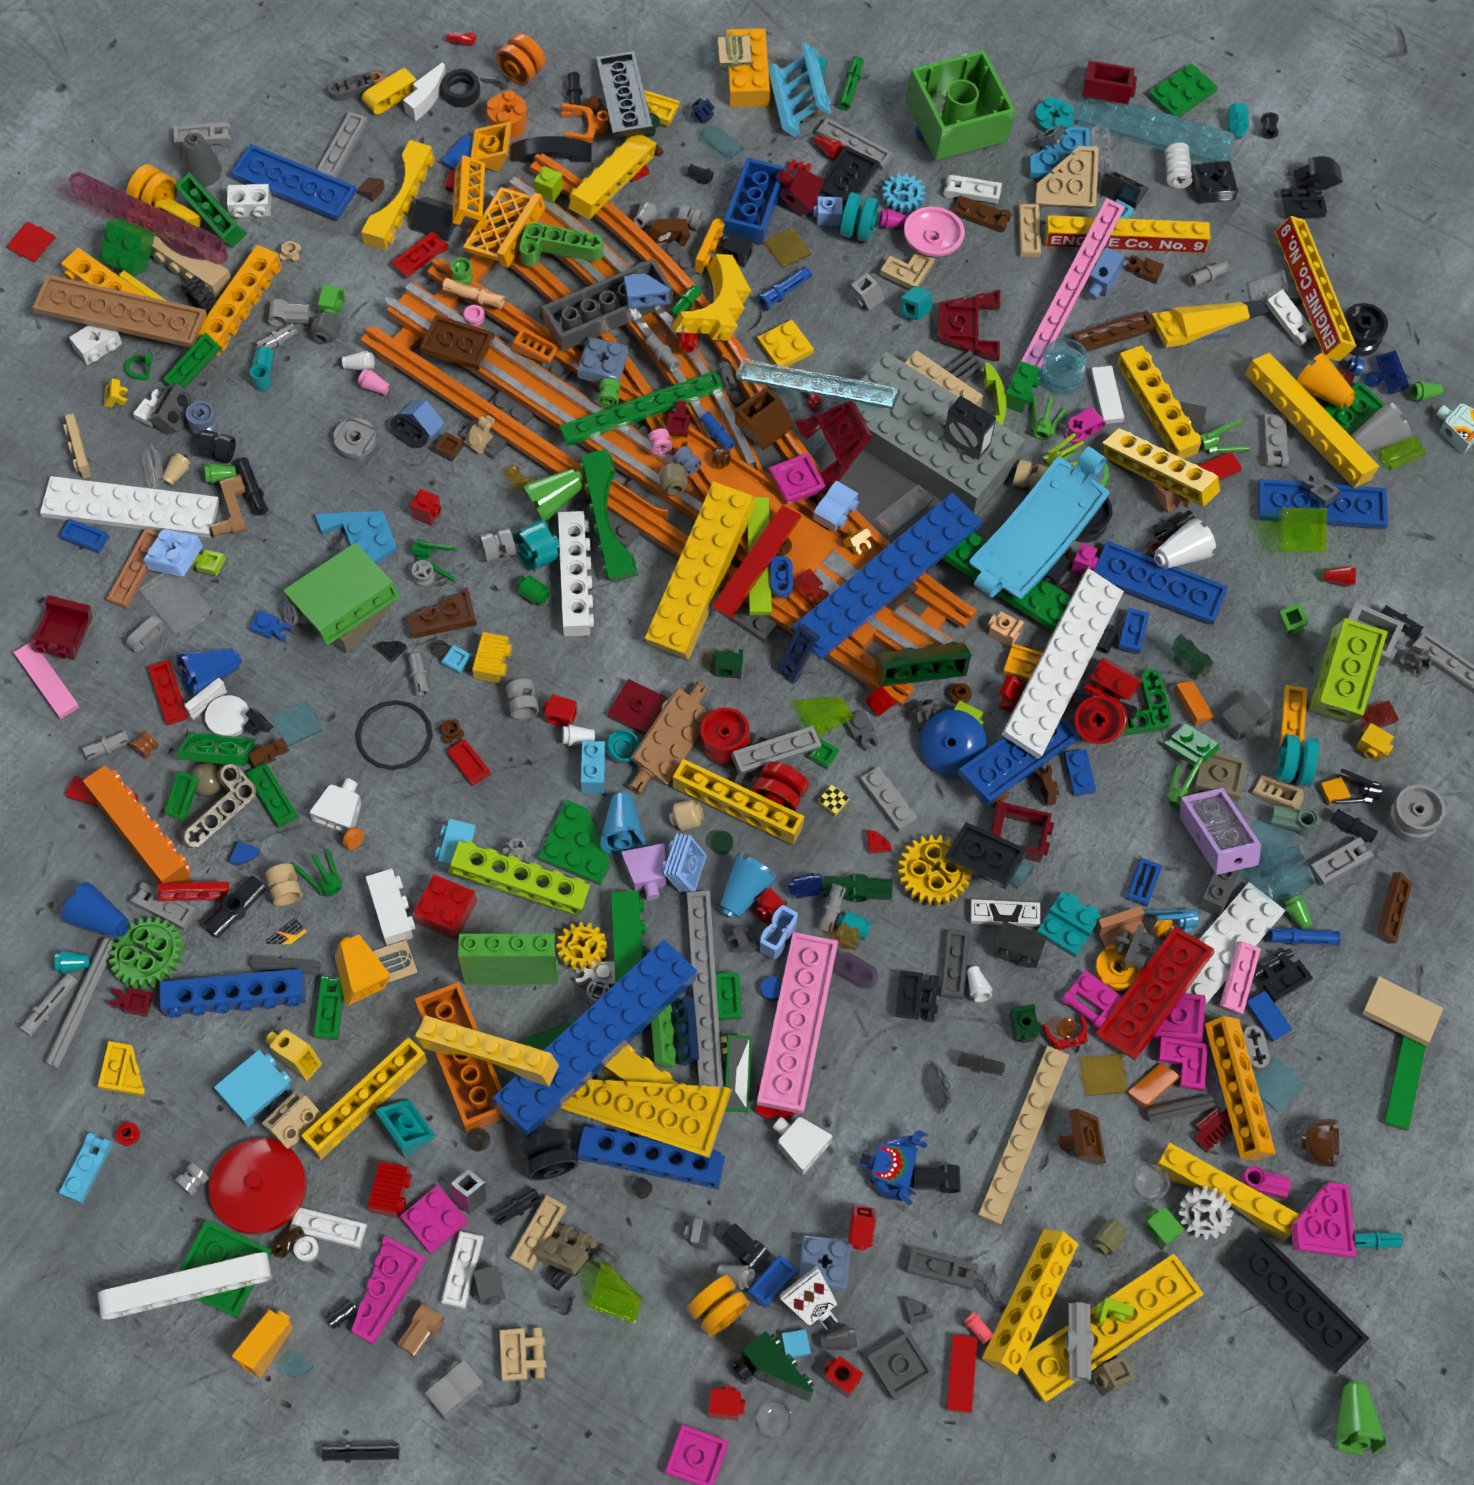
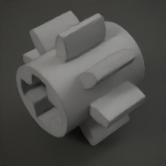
(517, 848)

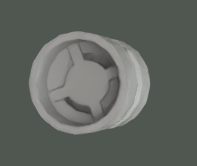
(497, 545)
(522, 699)

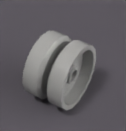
(1416, 813)

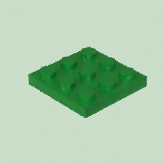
(218, 1245)

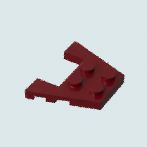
(960, 323)
(845, 434)

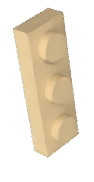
(76, 446)

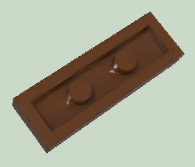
(1394, 907)

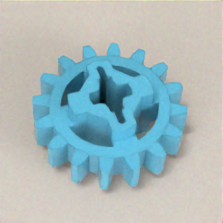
(903, 193)

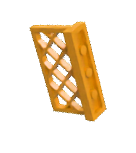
(511, 243)

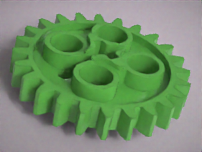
(135, 970)

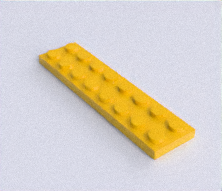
(1155, 1299)

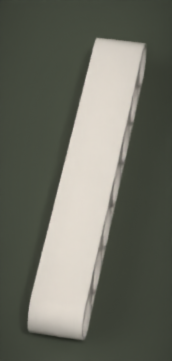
(184, 1286)

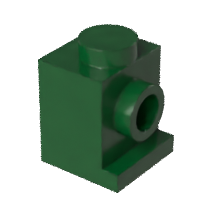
(728, 663)
(1020, 1031)

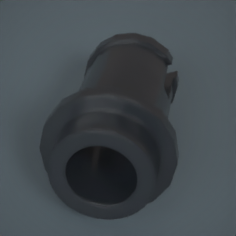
(705, 175)
(1107, 639)
(341, 1314)

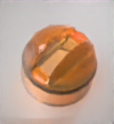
(1066, 1028)

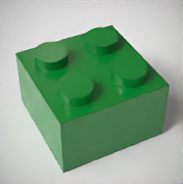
(126, 246)

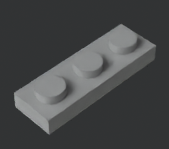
(888, 799)

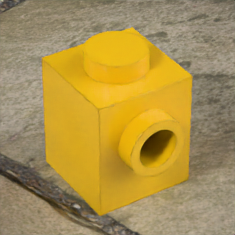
(1375, 743)

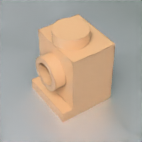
(1005, 628)

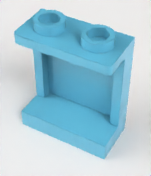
(253, 1086)

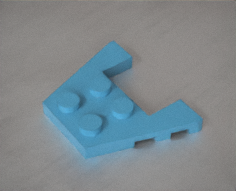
(364, 528)

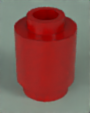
(687, 342)

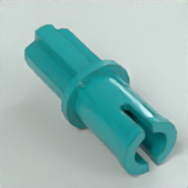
(1378, 1240)

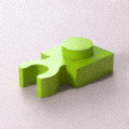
(209, 562)

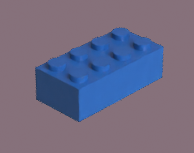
(754, 201)

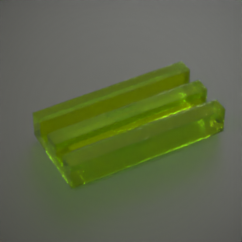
(1410, 441)

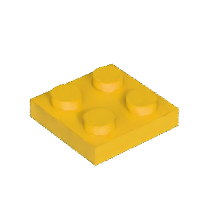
(785, 344)

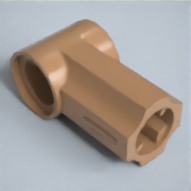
(424, 1324)

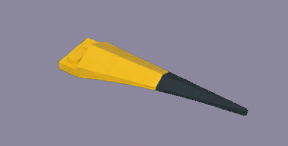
(1193, 322)

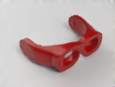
(1064, 1044)

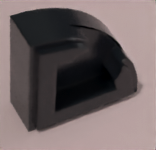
(391, 650)
(742, 1371)

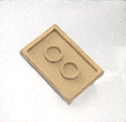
(1402, 1011)

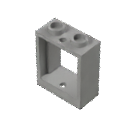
(1383, 622)

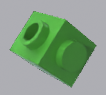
(1293, 619)

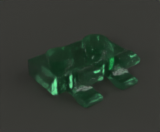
(1187, 651)

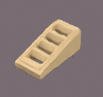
(1290, 791)

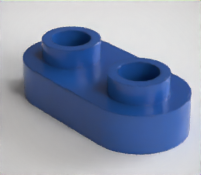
(781, 578)

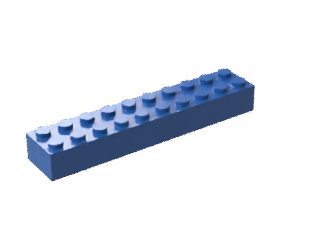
(598, 1037)

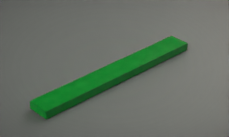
(640, 408)

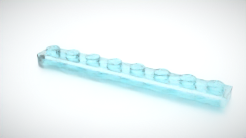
(818, 383)

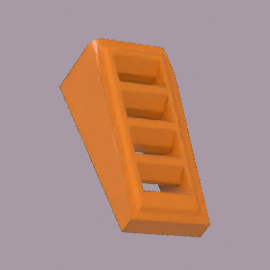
(524, 349)

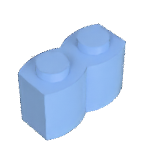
(836, 506)
(781, 929)

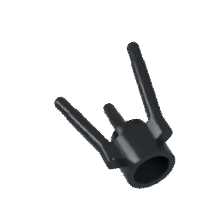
(1368, 789)

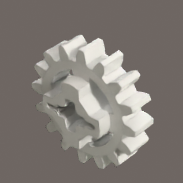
(1210, 1222)

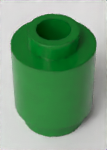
(533, 590)

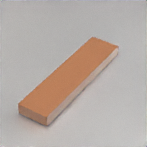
(132, 572)

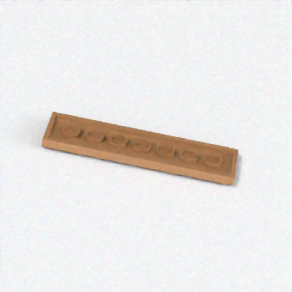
(119, 311)

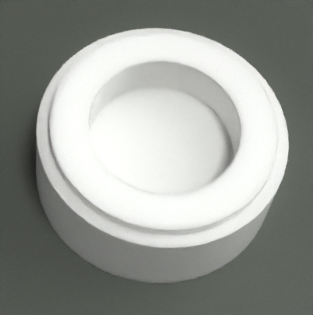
(306, 1249)

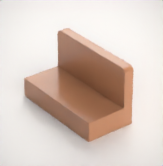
(1119, 923)

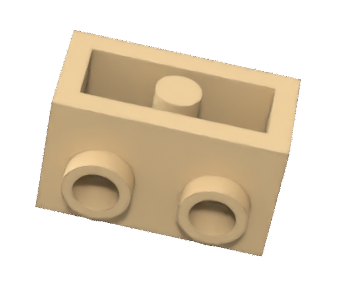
(292, 1119)

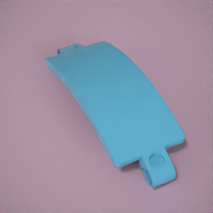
(1041, 527)

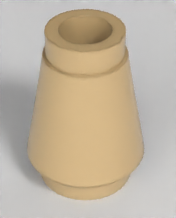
(176, 468)

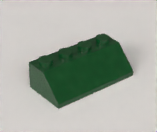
(922, 664)

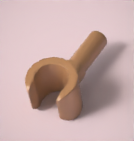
(376, 75)

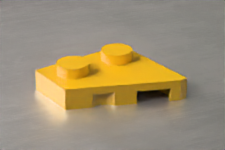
(121, 1070)

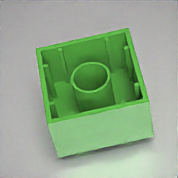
(960, 105)

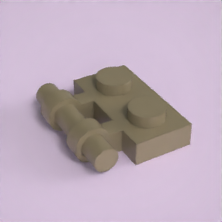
(562, 1254)

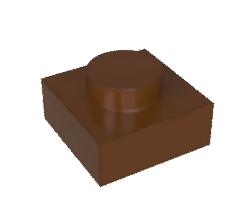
(449, 446)

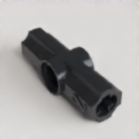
(244, 896)

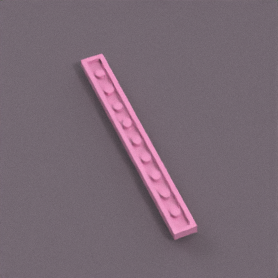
(1074, 282)

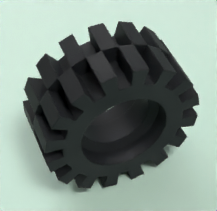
(198, 294)

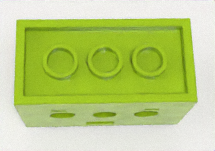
(1348, 670)

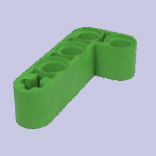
(558, 241)

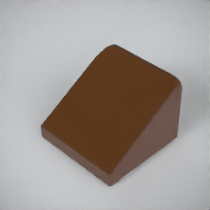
(371, 188)

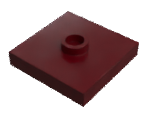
(637, 707)

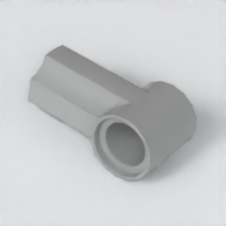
(282, 313)

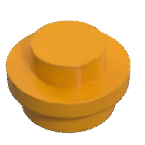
(1162, 928)

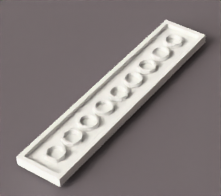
(1062, 663)

